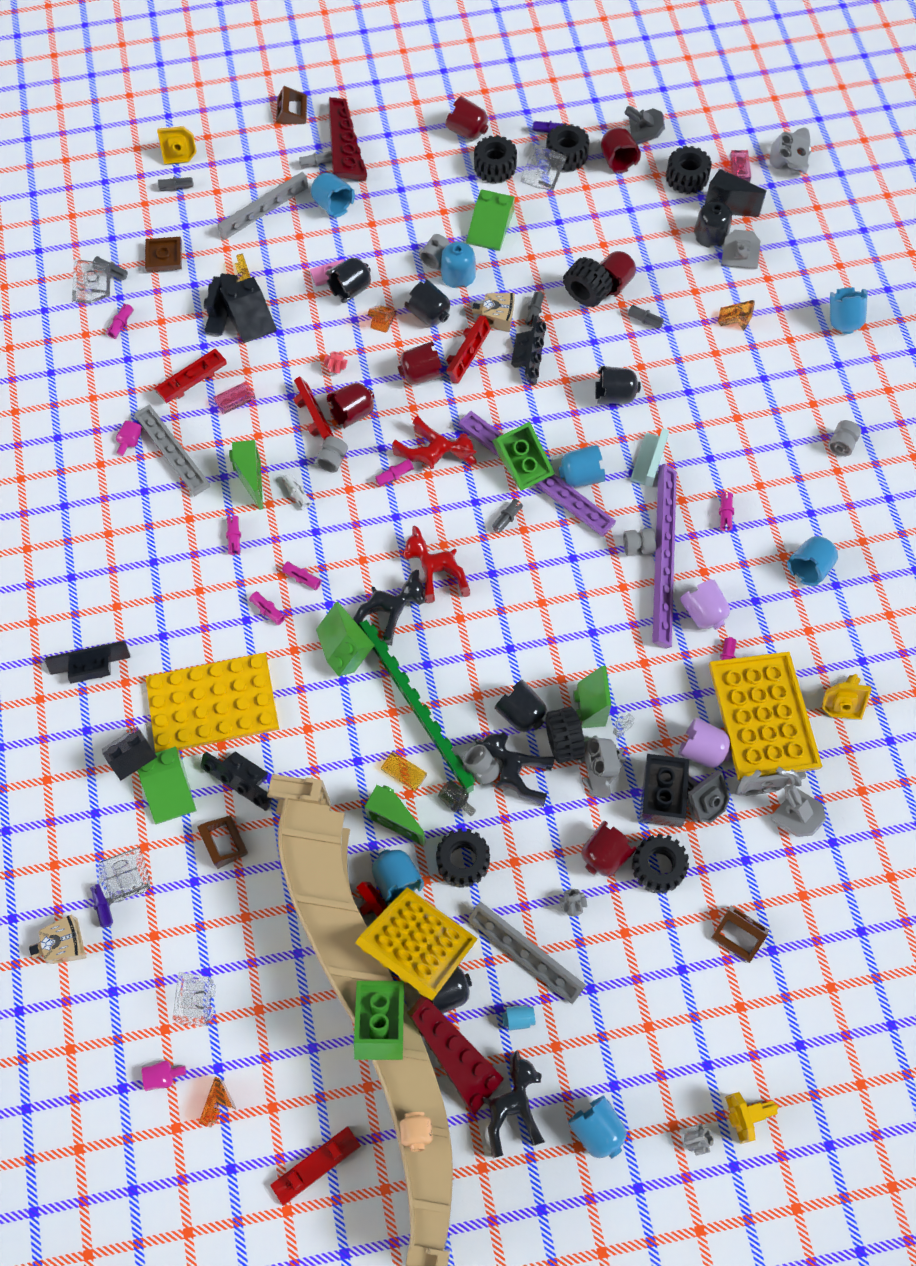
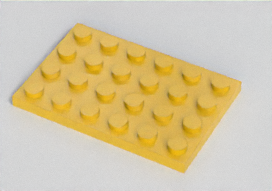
(212, 703)
(764, 715)
(417, 943)

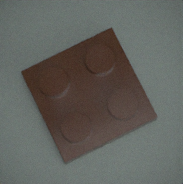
(163, 254)

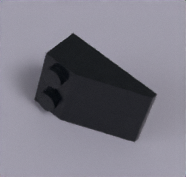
(739, 195)
(247, 309)
(128, 753)
(664, 790)

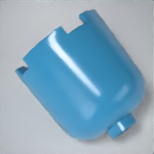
(332, 194)
(458, 265)
(848, 309)
(582, 467)
(813, 560)
(394, 873)
(599, 1129)

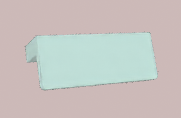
(649, 458)

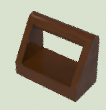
(283, 114)
(205, 832)
(745, 923)

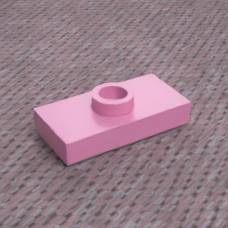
(318, 273)

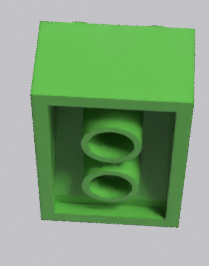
(490, 220)
(523, 456)
(247, 463)
(343, 641)
(593, 699)
(167, 786)
(389, 811)
(379, 1020)

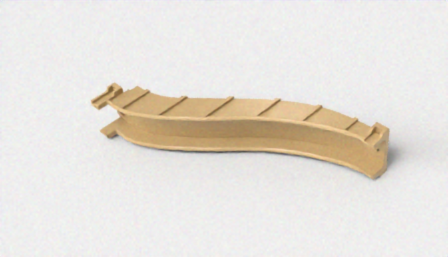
(316, 874)

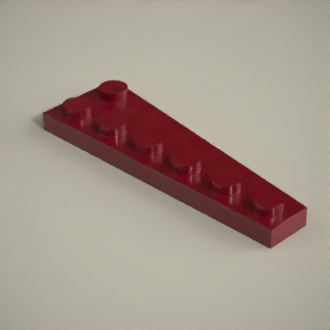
(344, 147)
(456, 1055)

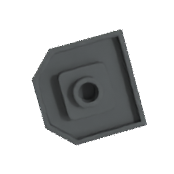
(645, 124)
(708, 797)

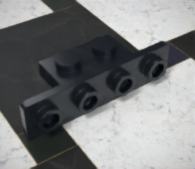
(216, 312)
(529, 349)
(88, 662)
(240, 776)

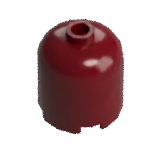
(467, 119)
(620, 149)
(620, 269)
(420, 364)
(351, 404)
(606, 850)

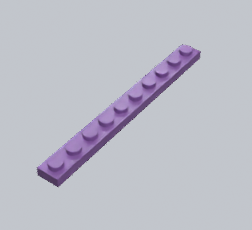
(552, 486)
(664, 557)

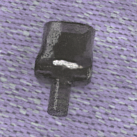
(456, 798)

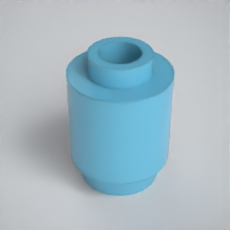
(518, 1017)

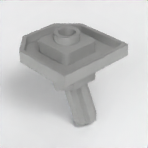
(741, 249)
(799, 813)

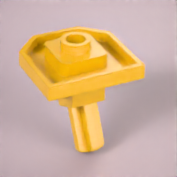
(176, 144)
(847, 699)
(744, 1116)

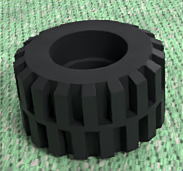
(570, 142)
(495, 159)
(688, 169)
(587, 282)
(565, 734)
(467, 840)
(672, 851)

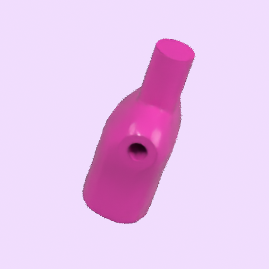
(128, 436)
(160, 1075)

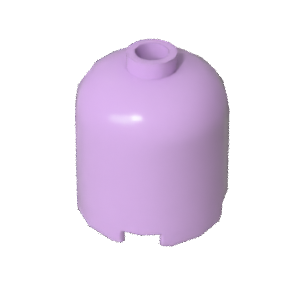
(707, 605)
(705, 744)

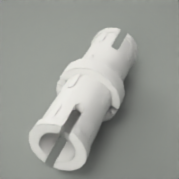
(296, 491)

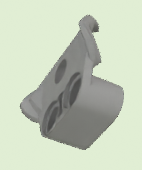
(785, 150)
(601, 765)
(760, 785)

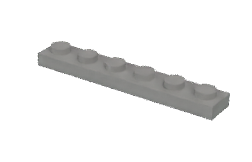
(263, 205)
(172, 450)
(526, 952)

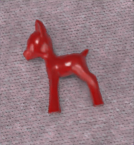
(439, 445)
(432, 563)

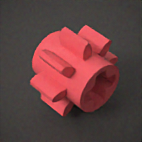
(335, 362)

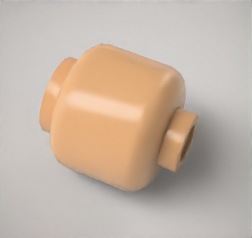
(416, 1131)

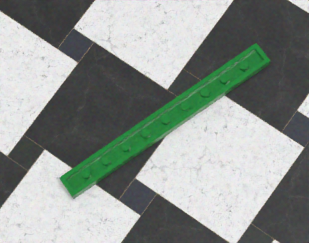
(421, 711)

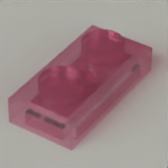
(740, 164)
(234, 397)

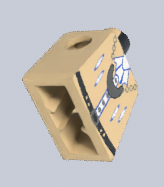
(497, 309)
(60, 942)

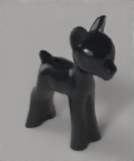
(391, 604)
(513, 764)
(514, 1103)

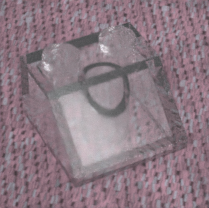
(543, 168)
(90, 281)
(123, 876)
(193, 1000)

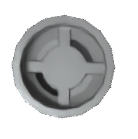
(432, 252)
(844, 438)
(331, 454)
(639, 541)
(481, 764)

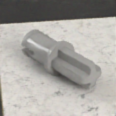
(315, 159)

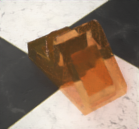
(737, 313)
(381, 317)
(218, 1095)

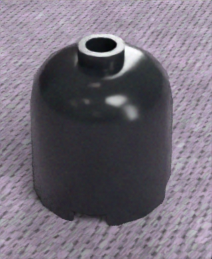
(713, 224)
(349, 278)
(428, 303)
(616, 385)
(522, 708)
(454, 992)

